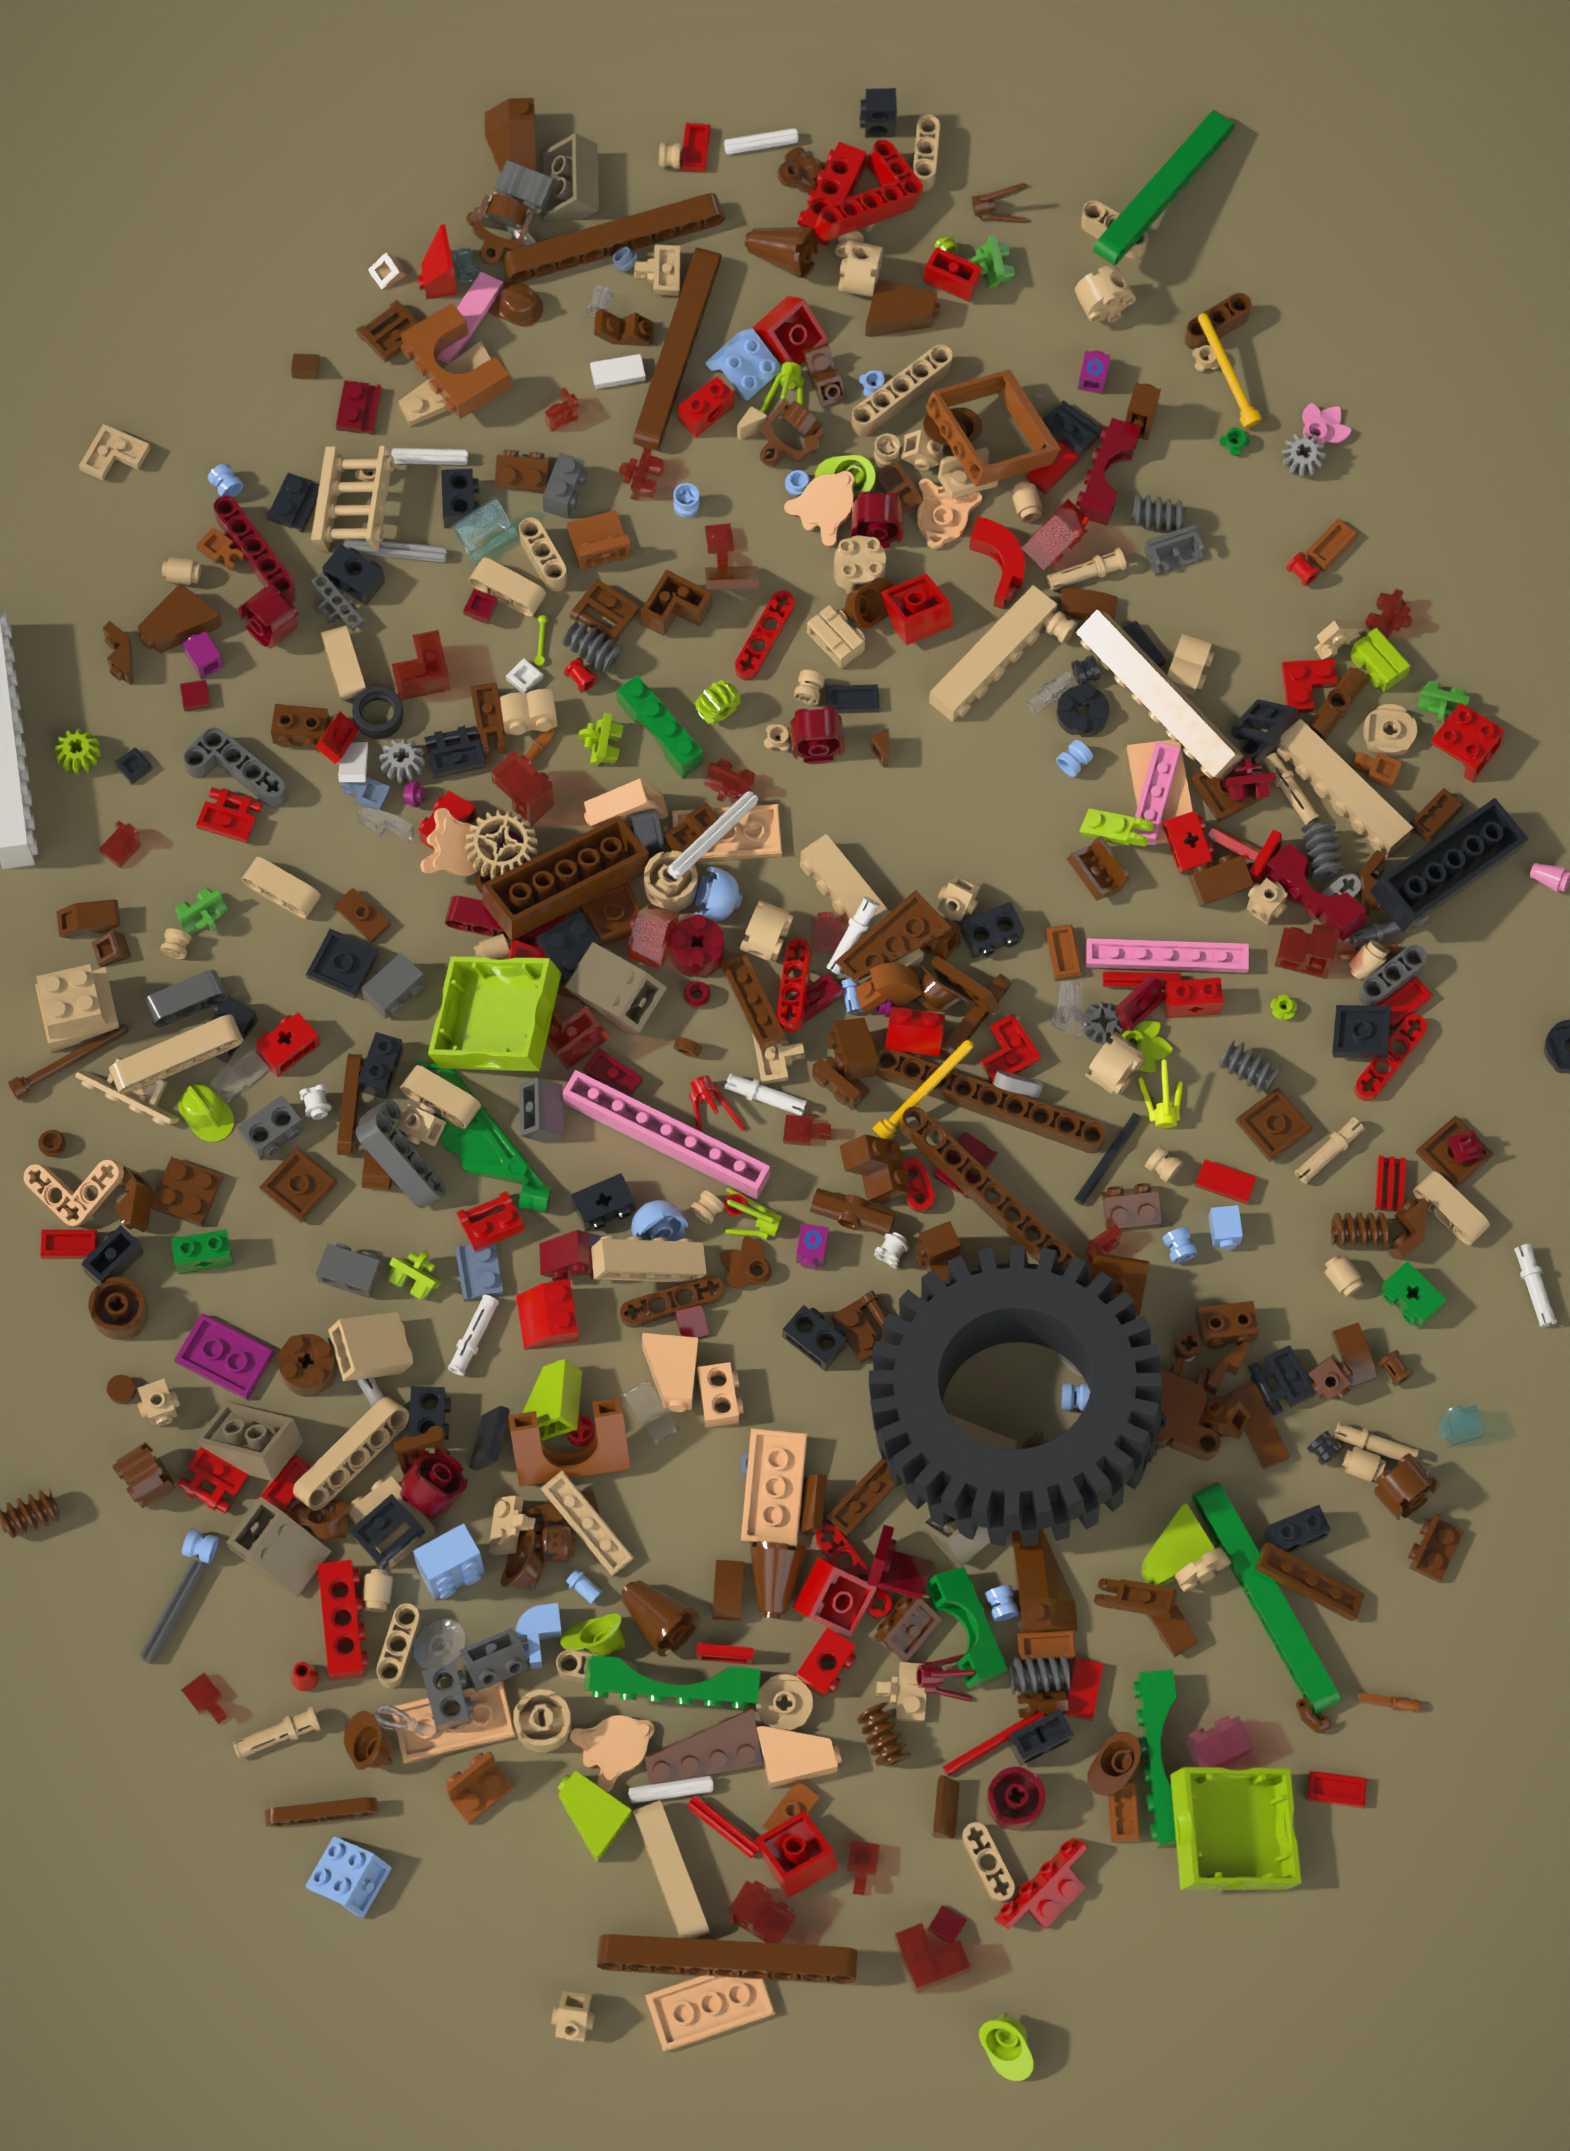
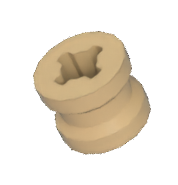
(669, 155)
(853, 236)
(1061, 627)
(175, 943)
(707, 1207)

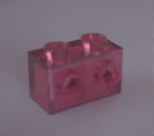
(1220, 1744)

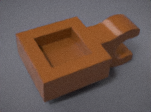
(1381, 769)

